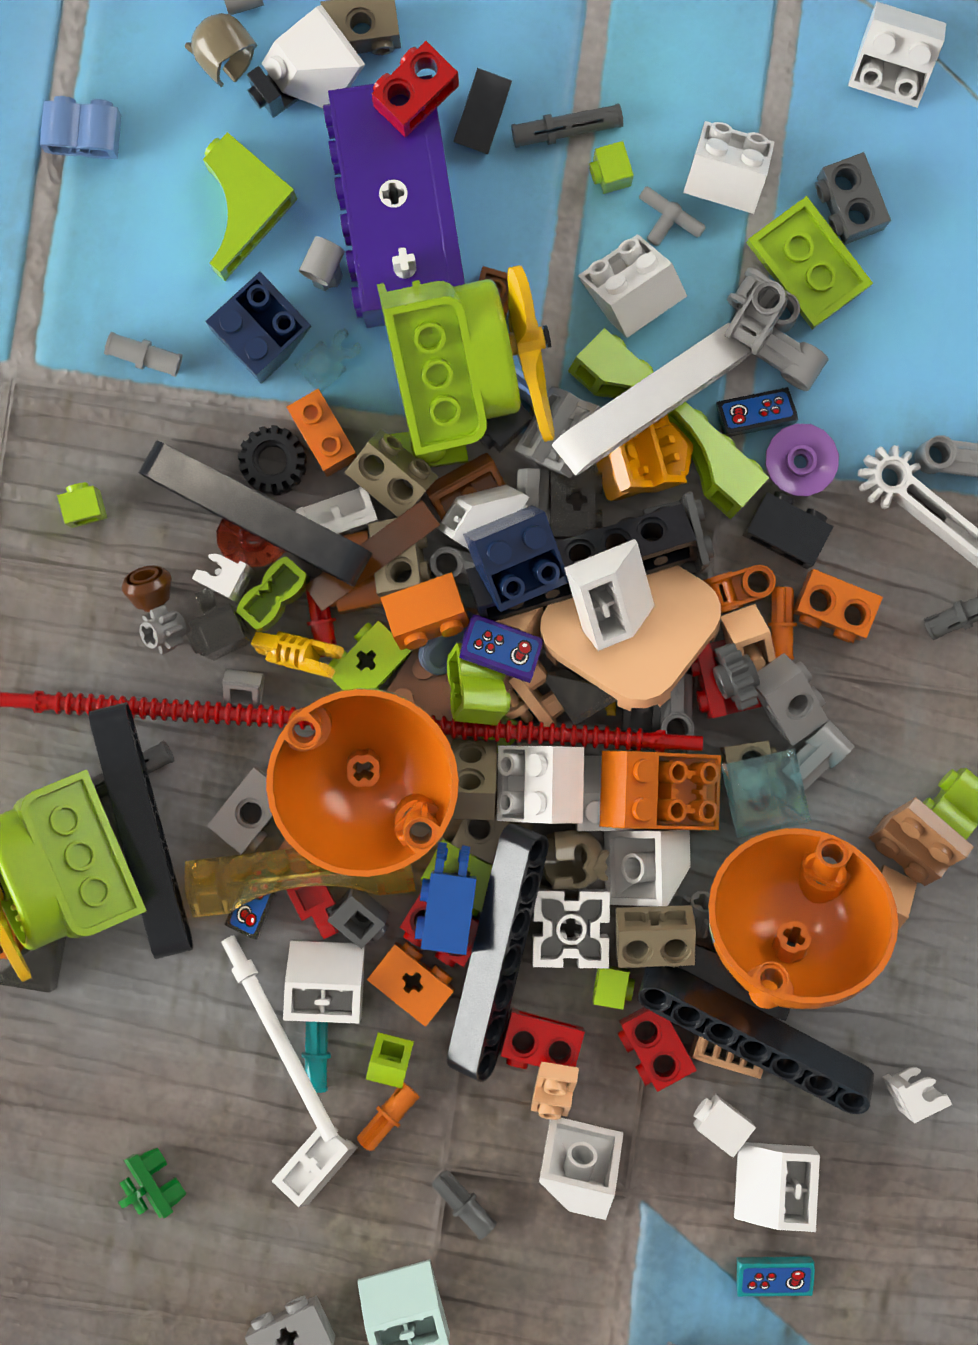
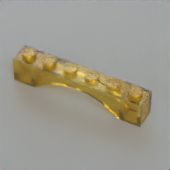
(228, 882)

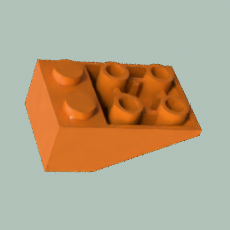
(660, 790)

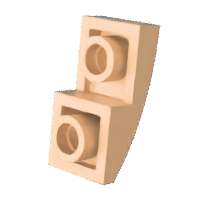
(554, 1090)

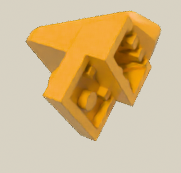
(647, 462)

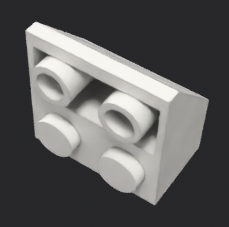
(897, 54)
(729, 166)
(633, 285)
(479, 509)
(611, 594)
(540, 784)
(324, 982)
(777, 1186)

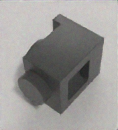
(353, 925)

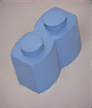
(80, 128)

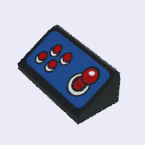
(756, 412)

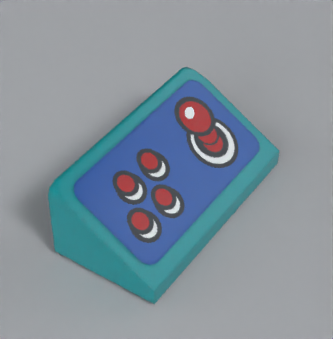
(775, 1276)

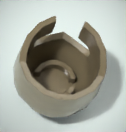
(217, 40)
(574, 860)

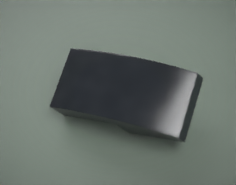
(482, 110)

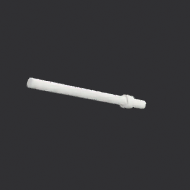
(245, 973)

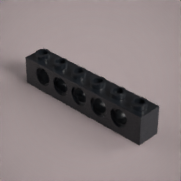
(674, 547)

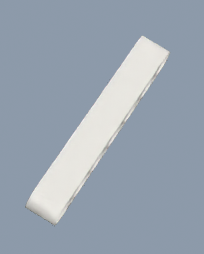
(649, 400)

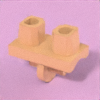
(544, 707)

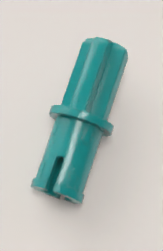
(316, 1054)

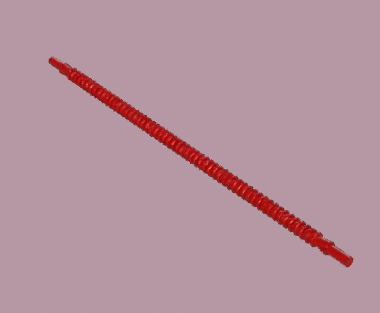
(654, 740)

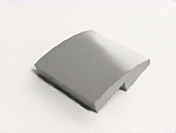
(566, 412)

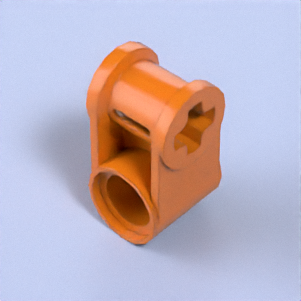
(736, 588)

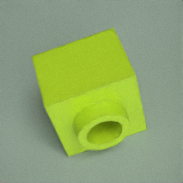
(611, 167)
(81, 505)
(612, 987)
(389, 1060)

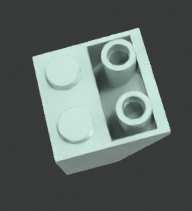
(403, 1307)

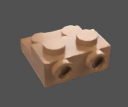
(919, 841)

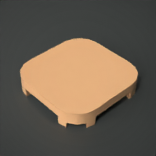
(654, 660)

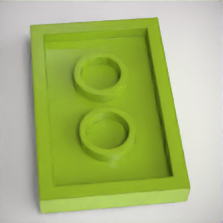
(809, 262)

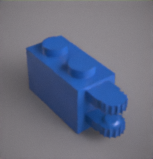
(448, 905)

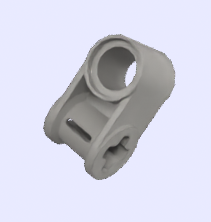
(768, 298)
(757, 318)

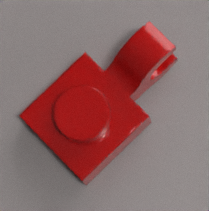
(313, 902)

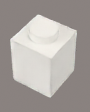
(723, 1124)

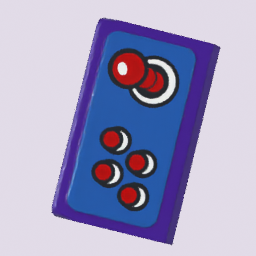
(501, 648)

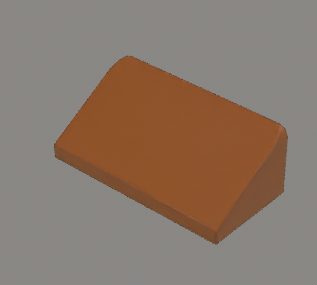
(469, 478)

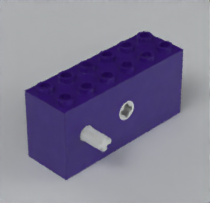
(381, 169)

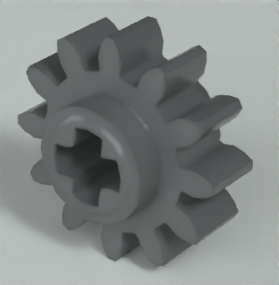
(736, 676)

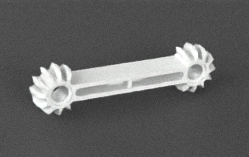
(955, 529)

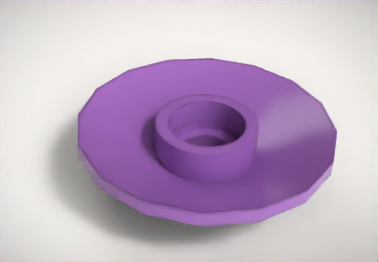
(815, 447)

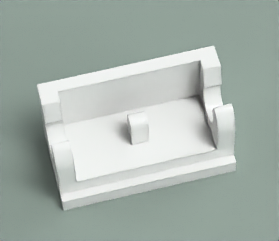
(343, 513)
(230, 580)
(915, 1099)
(313, 1167)

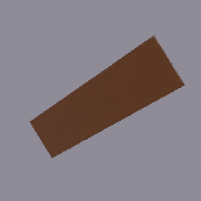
(384, 546)

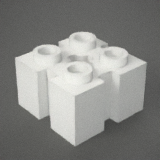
(587, 945)

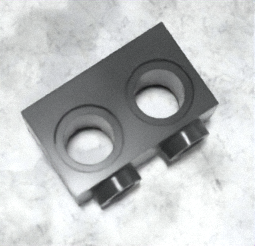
(862, 197)

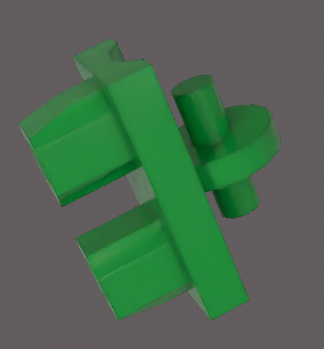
(160, 1198)

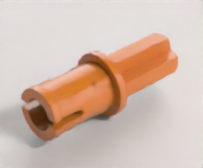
(782, 621)
(387, 1117)

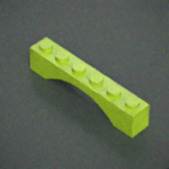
(724, 471)

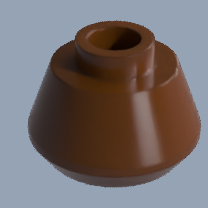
(147, 587)

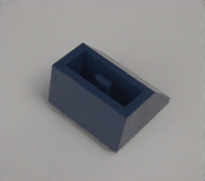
(259, 327)
(517, 557)

